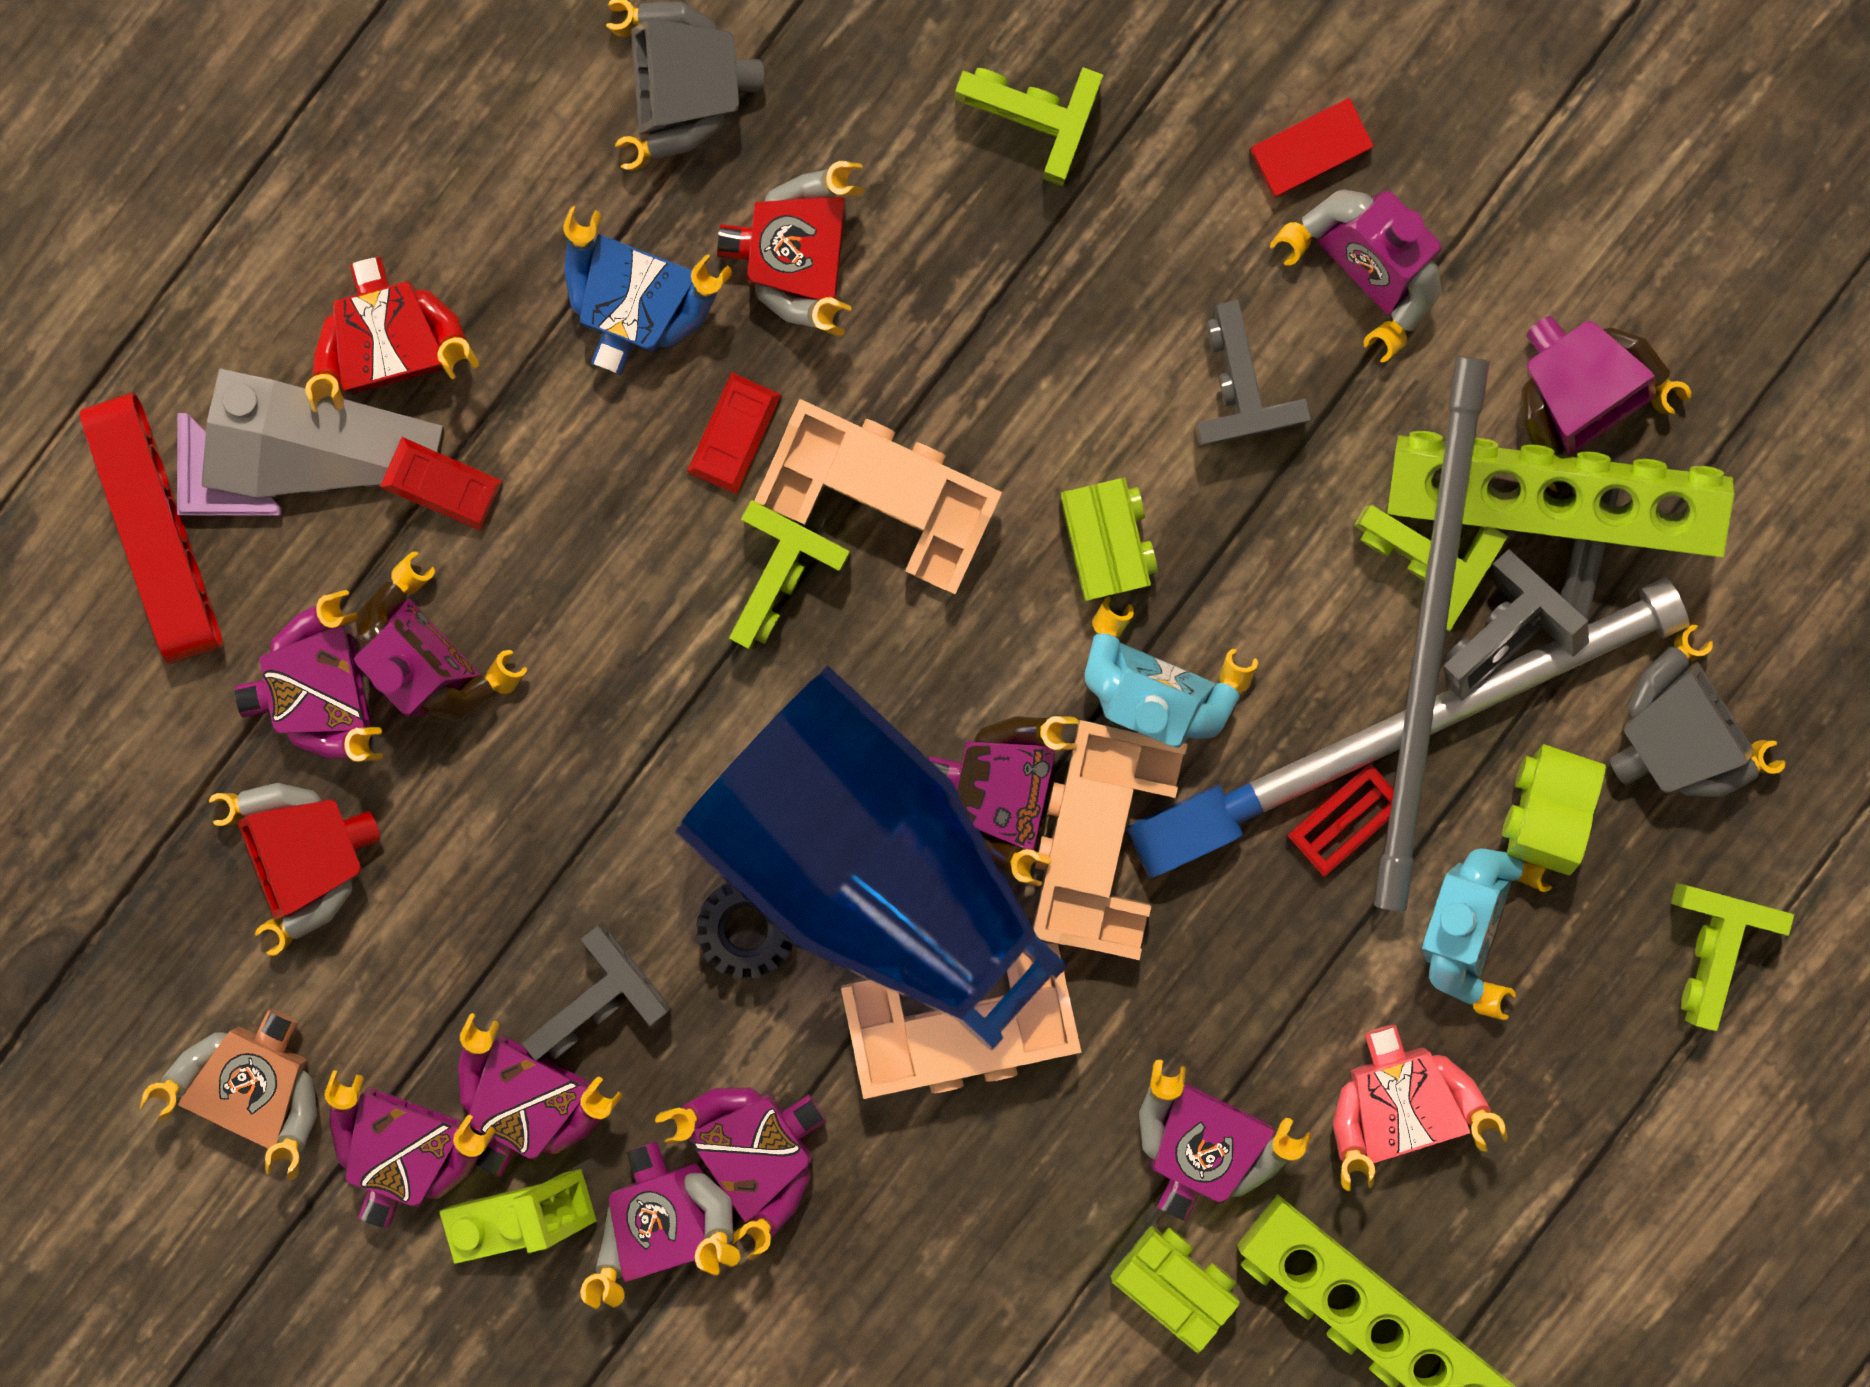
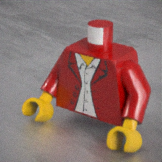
(384, 337)

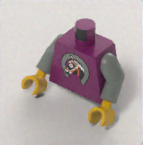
(1381, 250)
(1208, 1144)
(660, 1225)

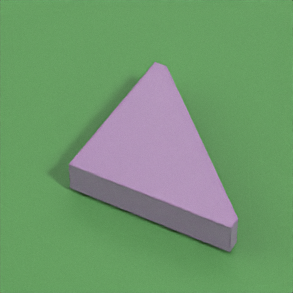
(201, 501)

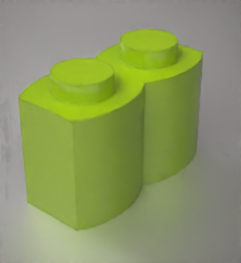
(1554, 809)

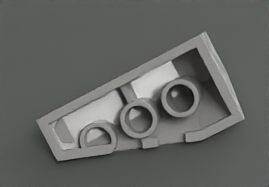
(271, 443)

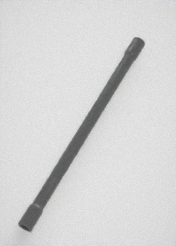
(1465, 406)

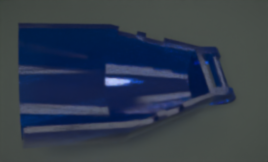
(868, 858)

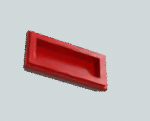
(734, 433)
(440, 483)

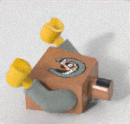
(247, 1087)

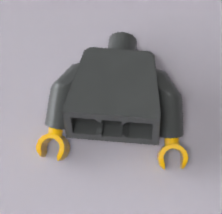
(682, 77)
(1686, 730)

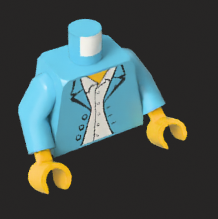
(1155, 694)
(1467, 923)

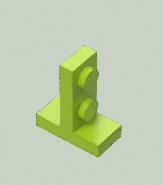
(1036, 110)
(1387, 534)
(782, 570)
(1719, 948)
(519, 1218)

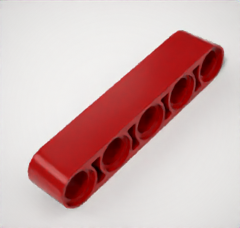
(151, 528)

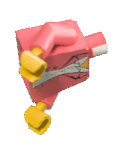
(1405, 1105)

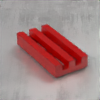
(1311, 850)

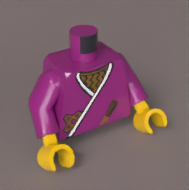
(314, 685)
(525, 1100)
(398, 1148)
(752, 1153)

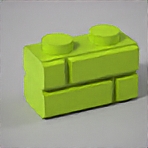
(1107, 538)
(1176, 1287)

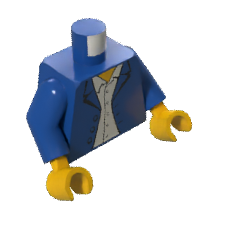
(633, 294)

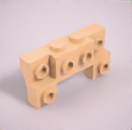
(887, 477)
(1088, 836)
(937, 1051)

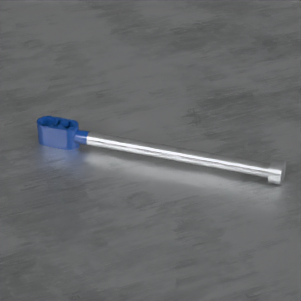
(1213, 818)

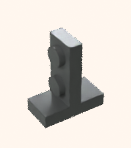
(1240, 386)
(1512, 625)
(601, 998)

